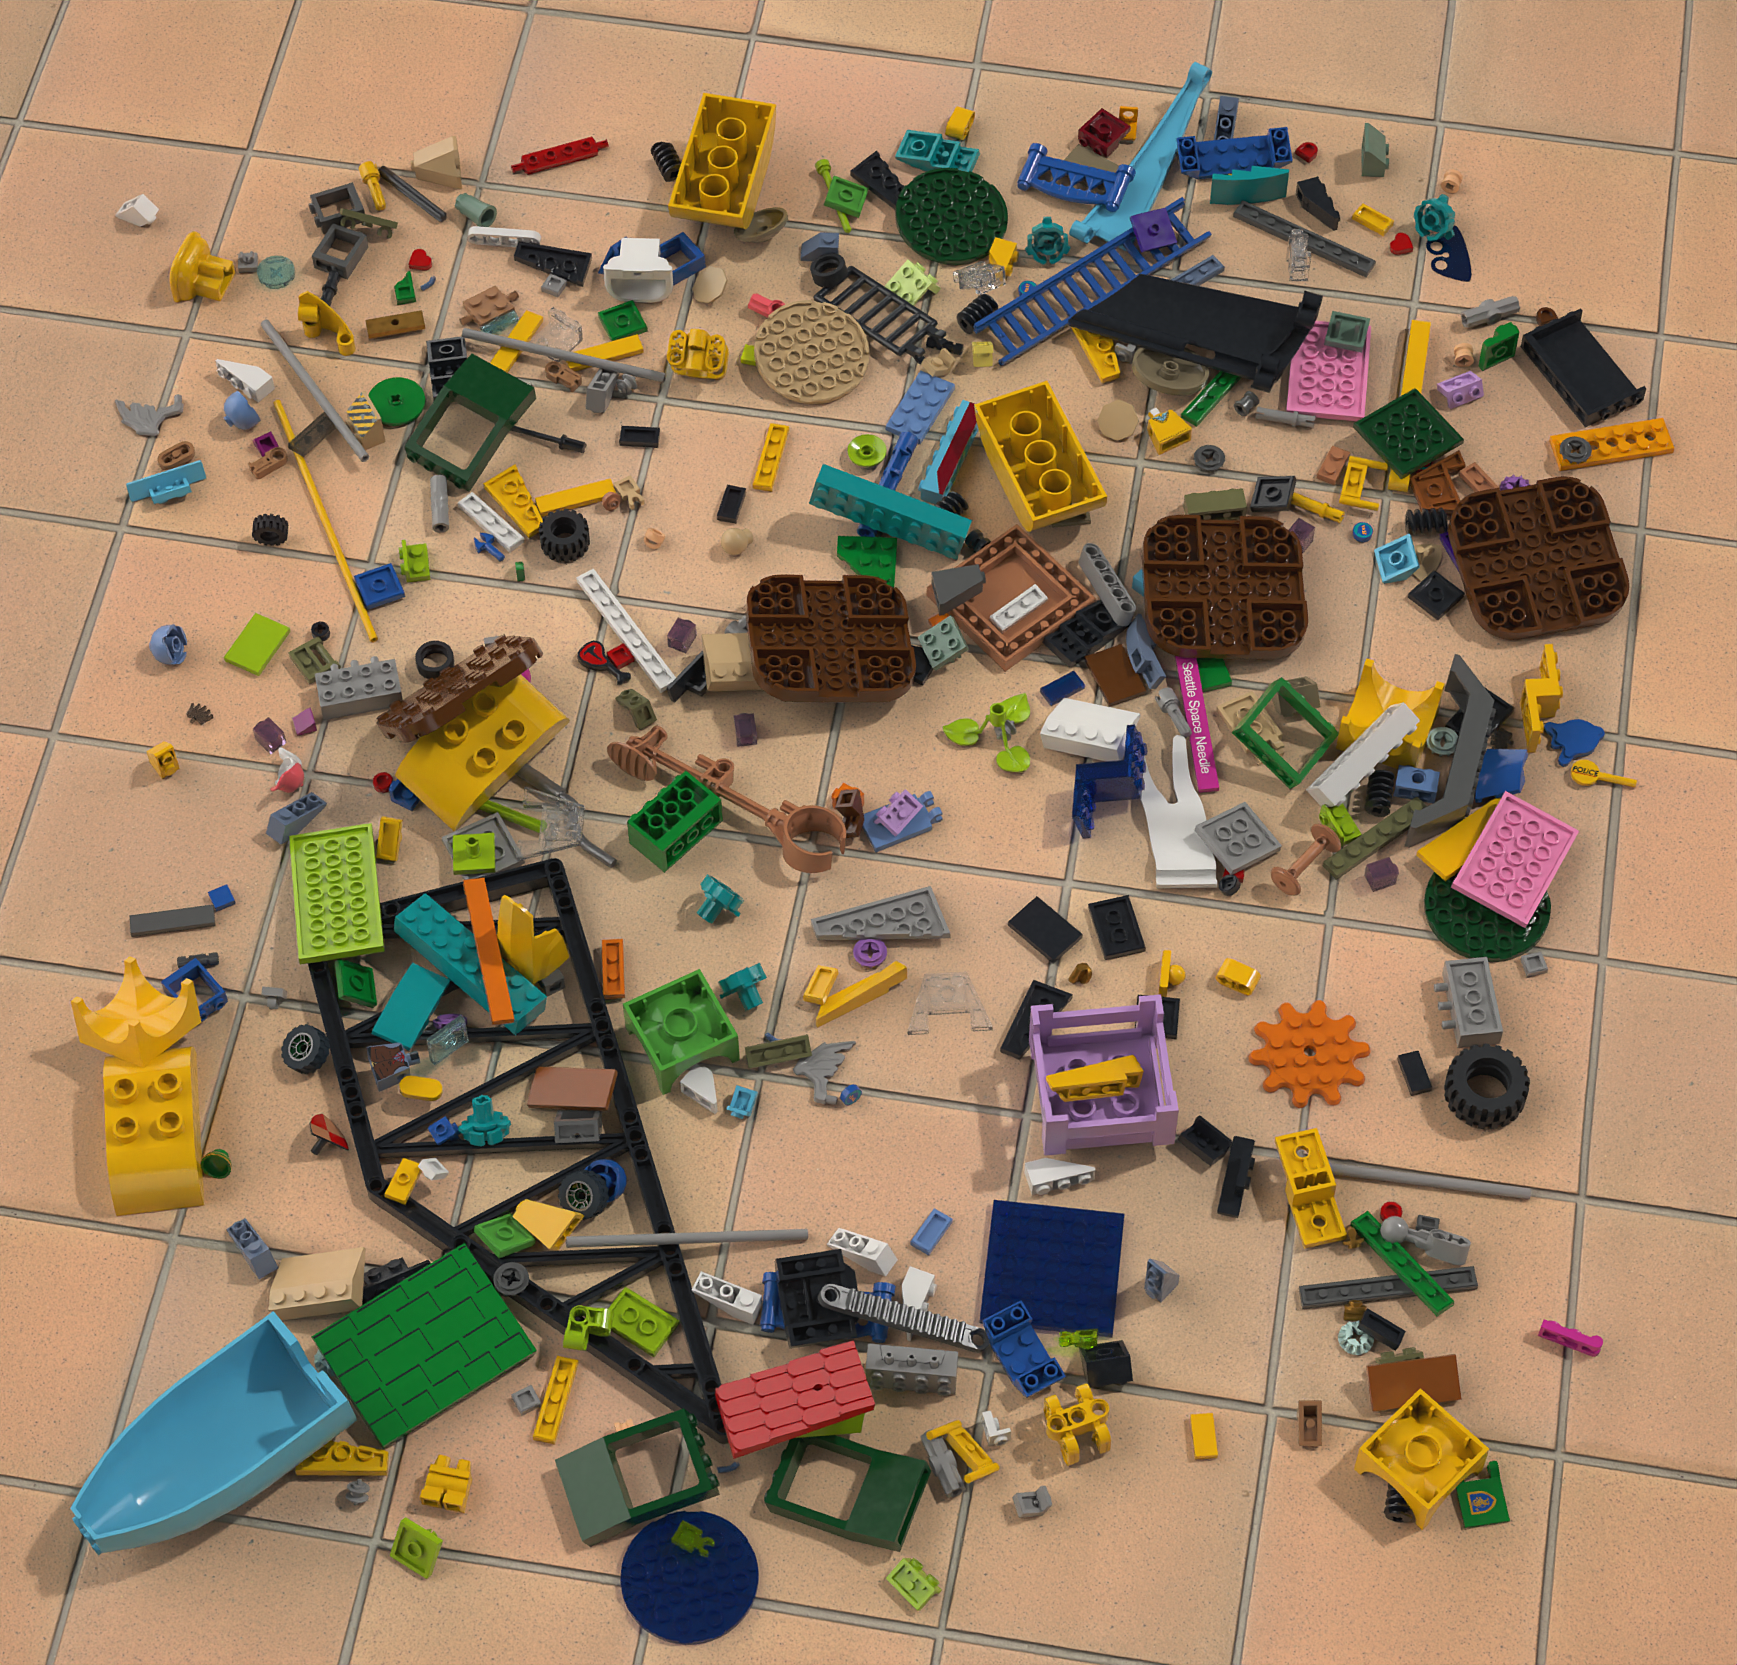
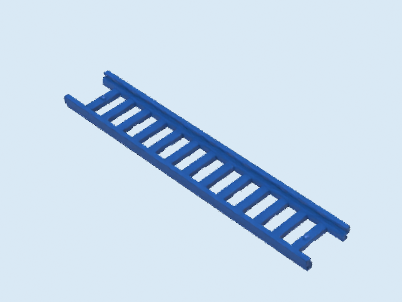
(1065, 275)

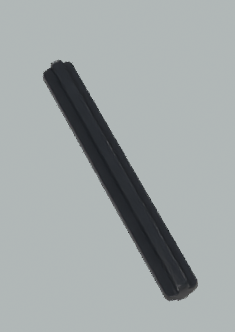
(412, 194)

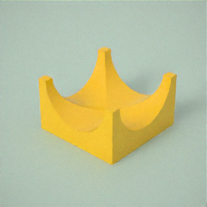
(1377, 695)
(138, 1020)
(1422, 1454)

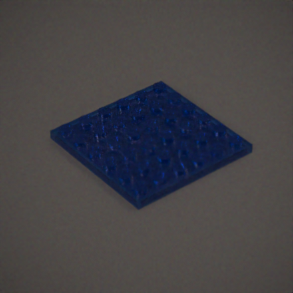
(1056, 1263)

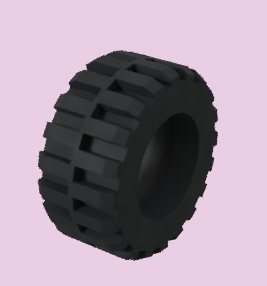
(1491, 1062)

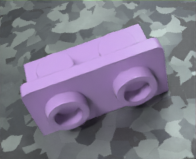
(1461, 389)
(898, 812)

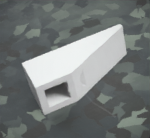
(248, 378)
(1054, 1174)
(864, 1251)
(916, 1290)
(729, 1297)

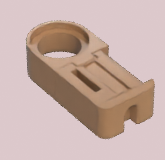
(565, 376)
(267, 464)

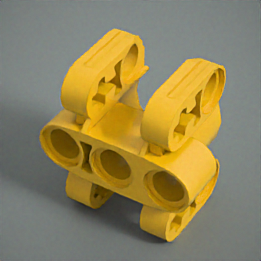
(697, 354)
(1091, 1422)

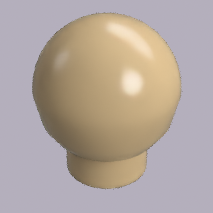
(735, 540)

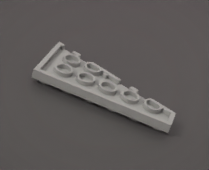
(897, 917)

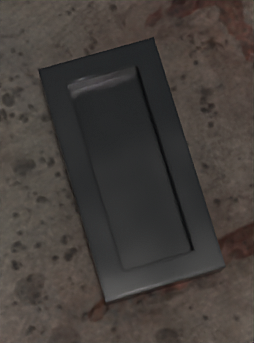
(639, 436)
(731, 504)
(1414, 1073)
(1381, 1329)

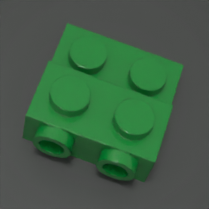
(1499, 347)

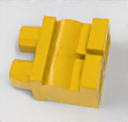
(447, 1485)

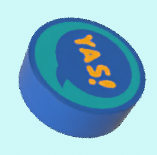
(1026, 286)
(1362, 532)
(850, 1094)

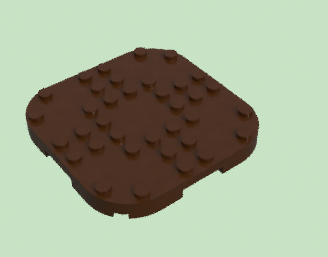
(1538, 558)
(1224, 587)
(829, 639)
(442, 697)

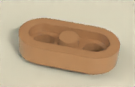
(176, 456)

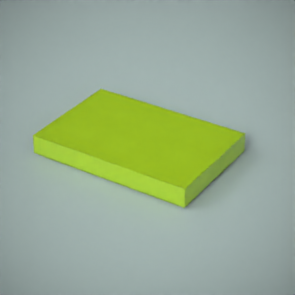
(257, 644)
(641, 1322)

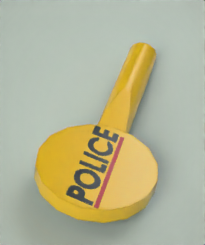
(1587, 773)

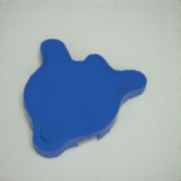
(1574, 738)

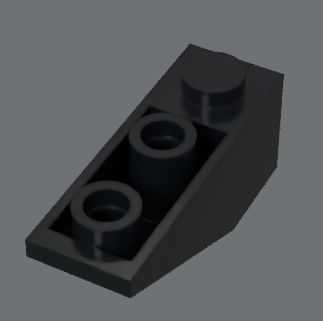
(1315, 200)

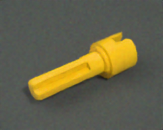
(371, 176)

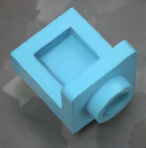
(742, 1102)

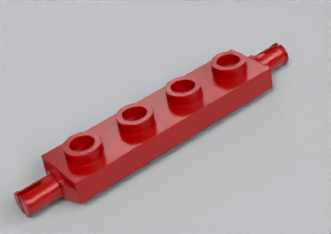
(559, 155)

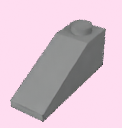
(601, 390)

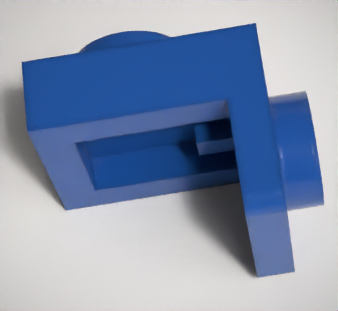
(444, 1130)

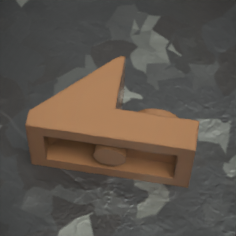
(1309, 1422)

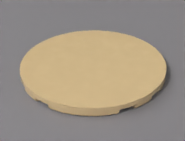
(811, 352)

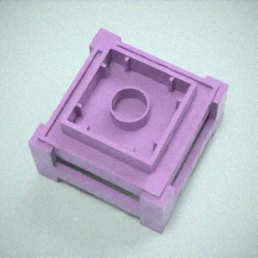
(1105, 1121)

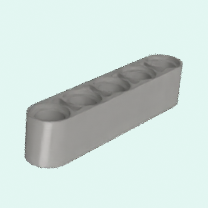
(1107, 584)

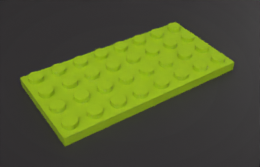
(336, 894)

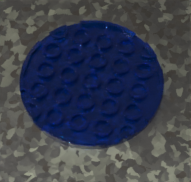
(682, 1592)

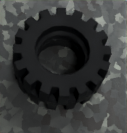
(270, 529)

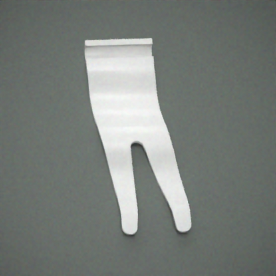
(1178, 850)

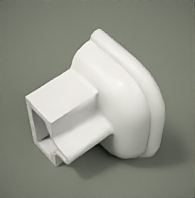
(639, 272)

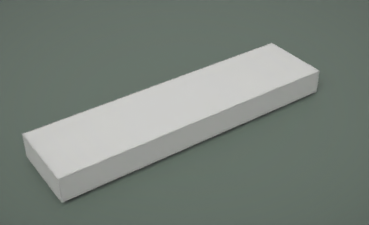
(491, 522)

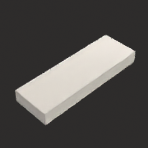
(1018, 608)

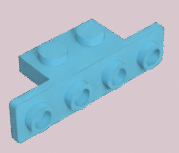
(167, 484)

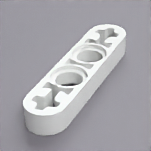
(482, 236)

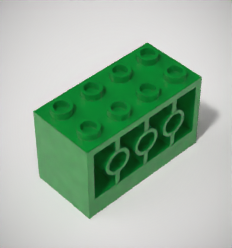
(674, 821)

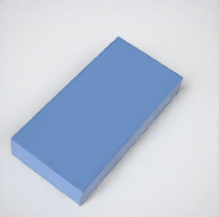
(931, 1231)

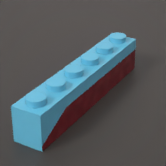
(951, 454)

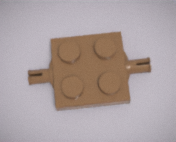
(487, 305)

